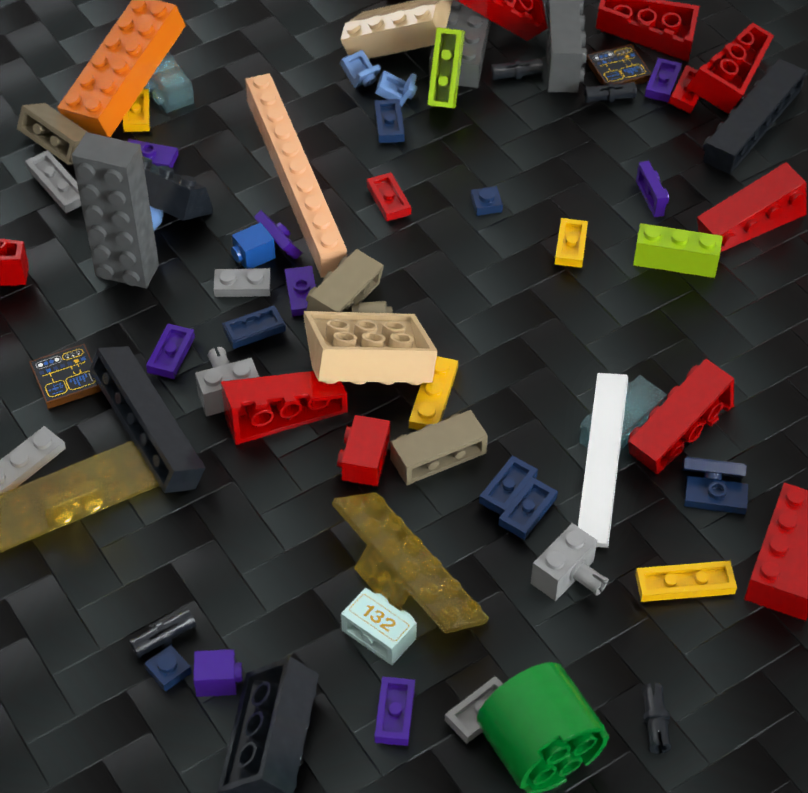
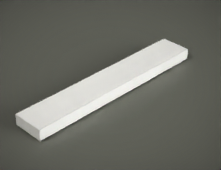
(603, 456)

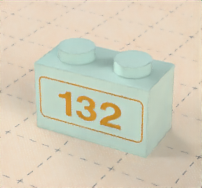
(379, 625)

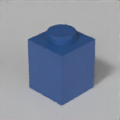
(253, 246)

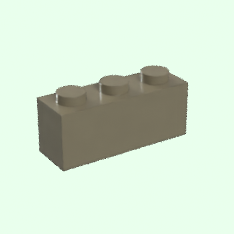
(50, 130)
(346, 285)
(438, 447)

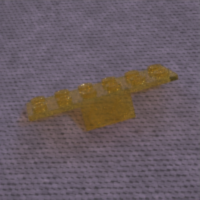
(72, 494)
(401, 566)

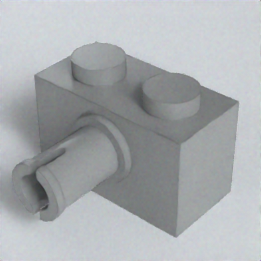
(210, 380)
(568, 561)

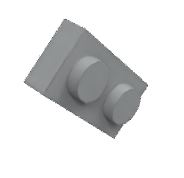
(242, 282)
(463, 716)

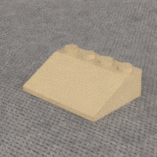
(396, 27)
(369, 348)

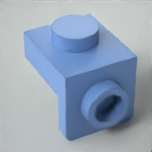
(360, 69)
(394, 88)

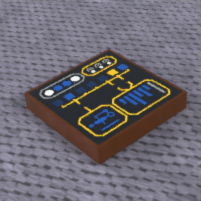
(618, 66)
(65, 376)

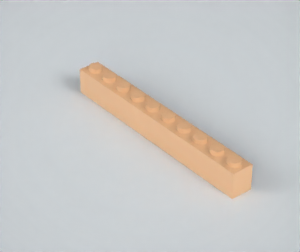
(295, 174)

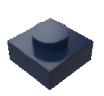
(486, 200)
(168, 668)

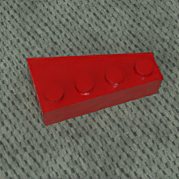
(757, 208)

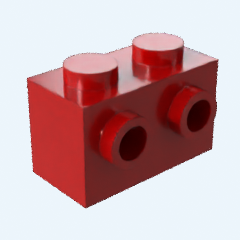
(365, 450)

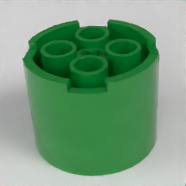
(541, 727)

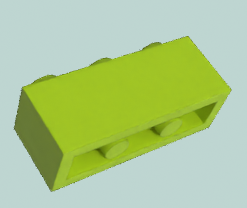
(446, 67)
(677, 250)

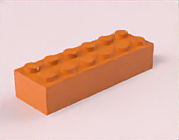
(122, 66)

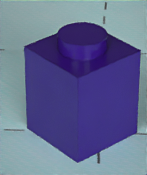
(216, 673)

